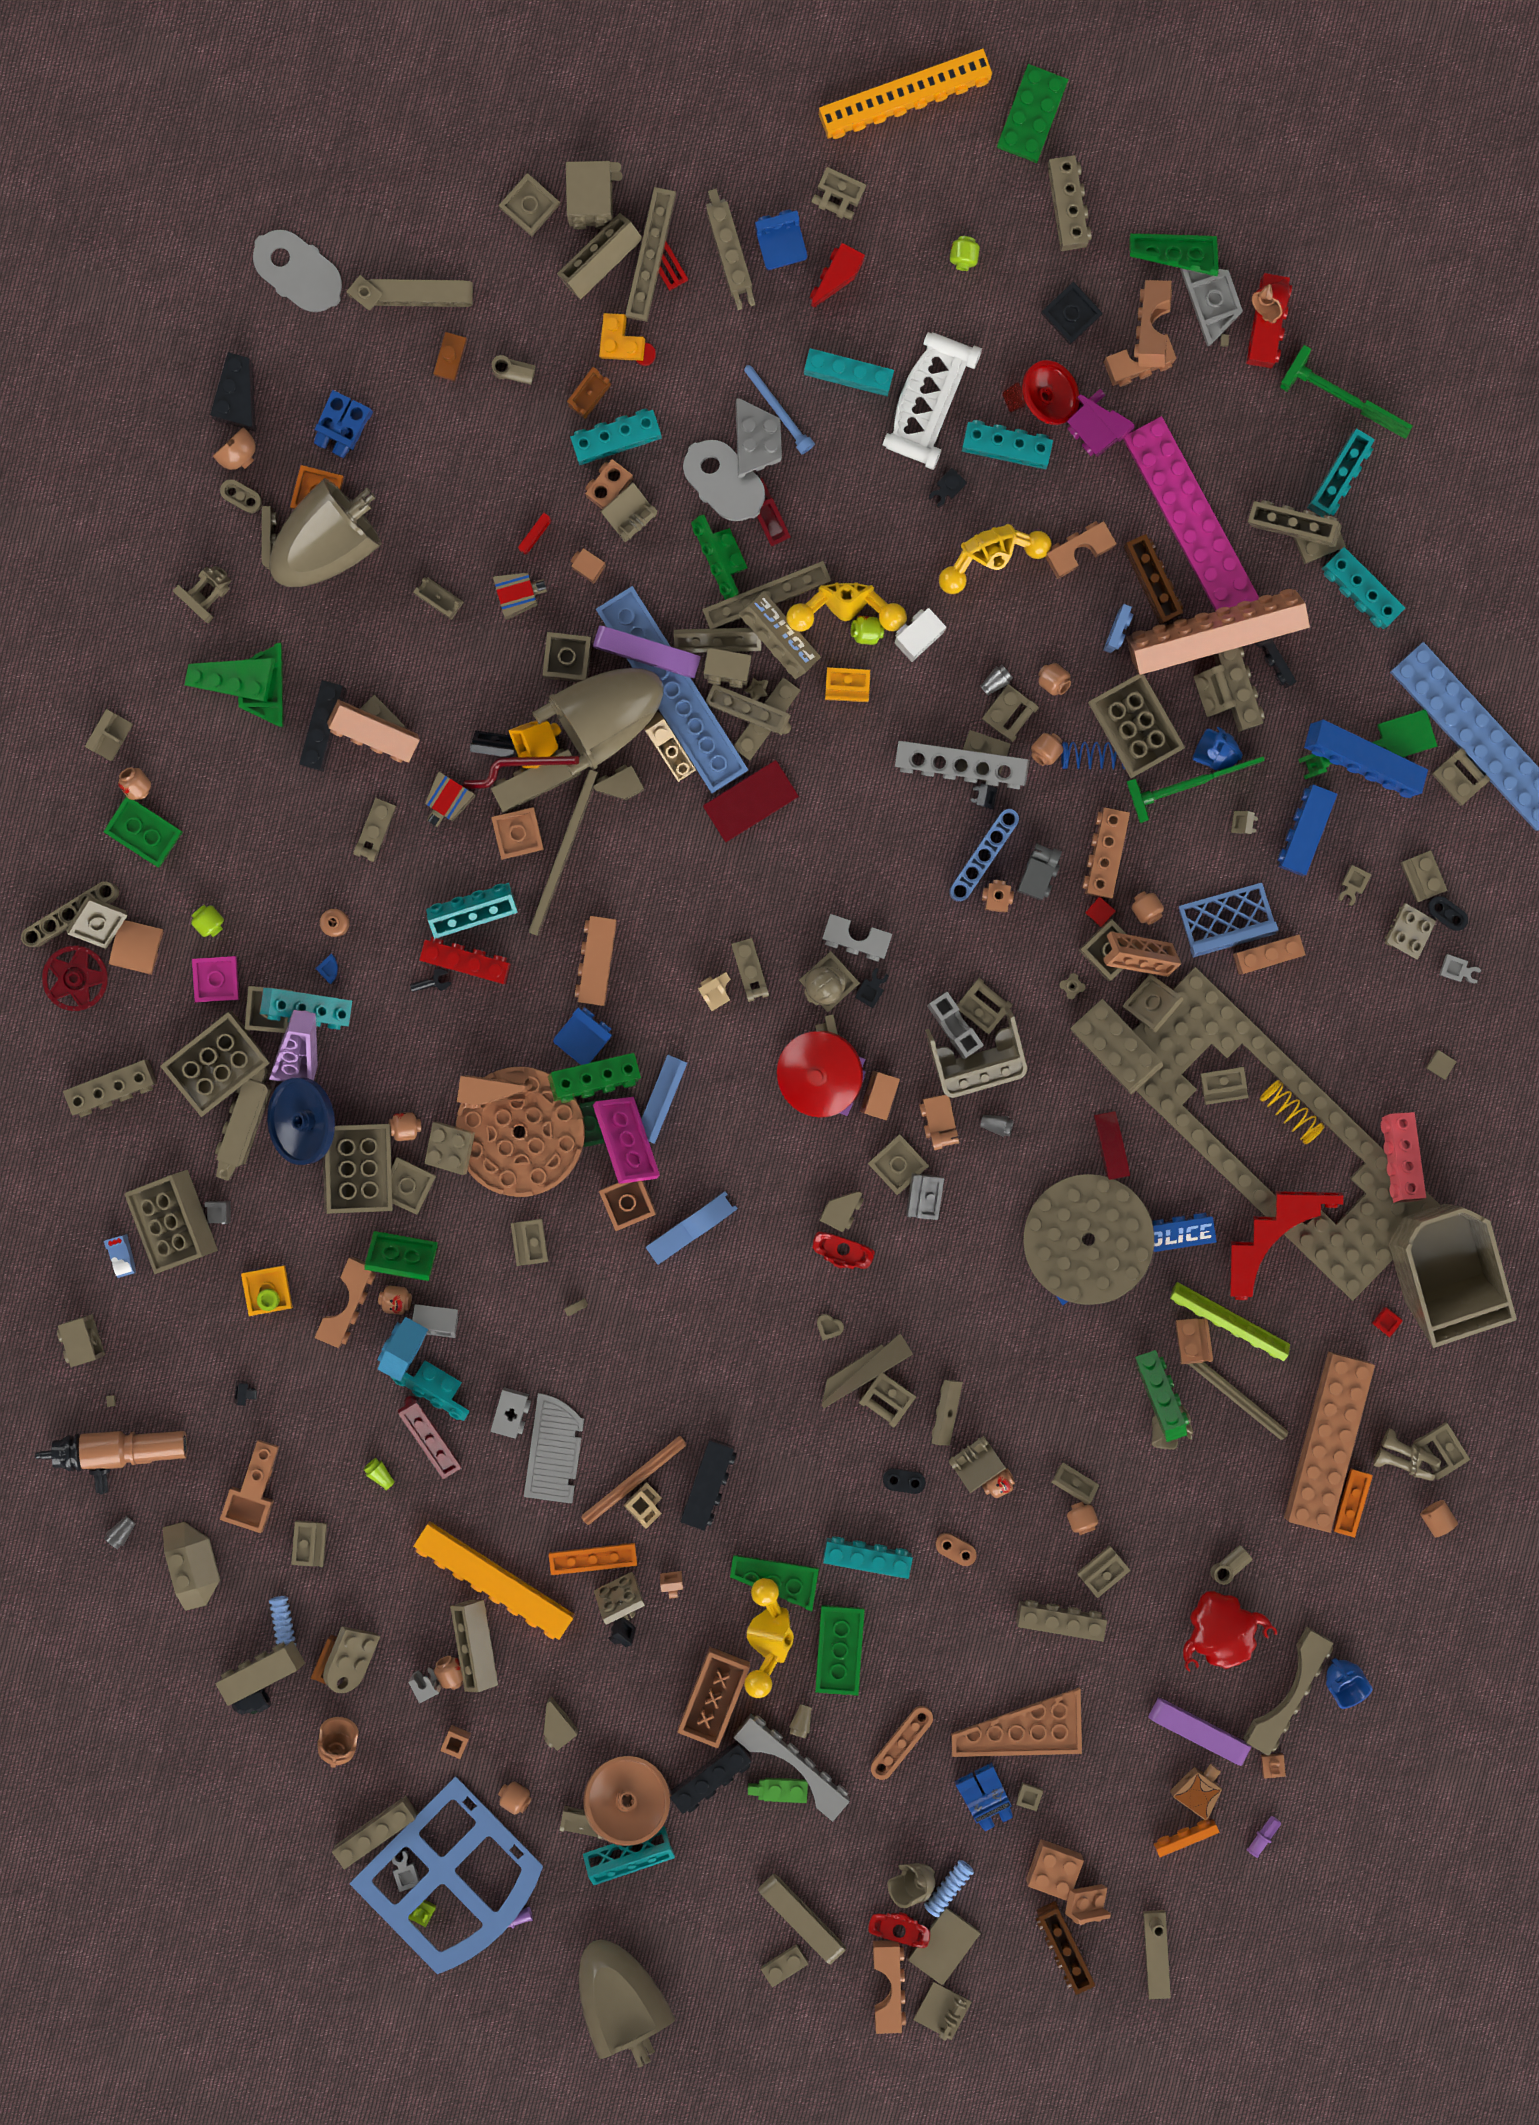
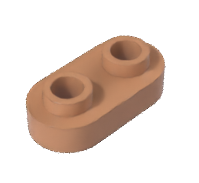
(956, 1549)

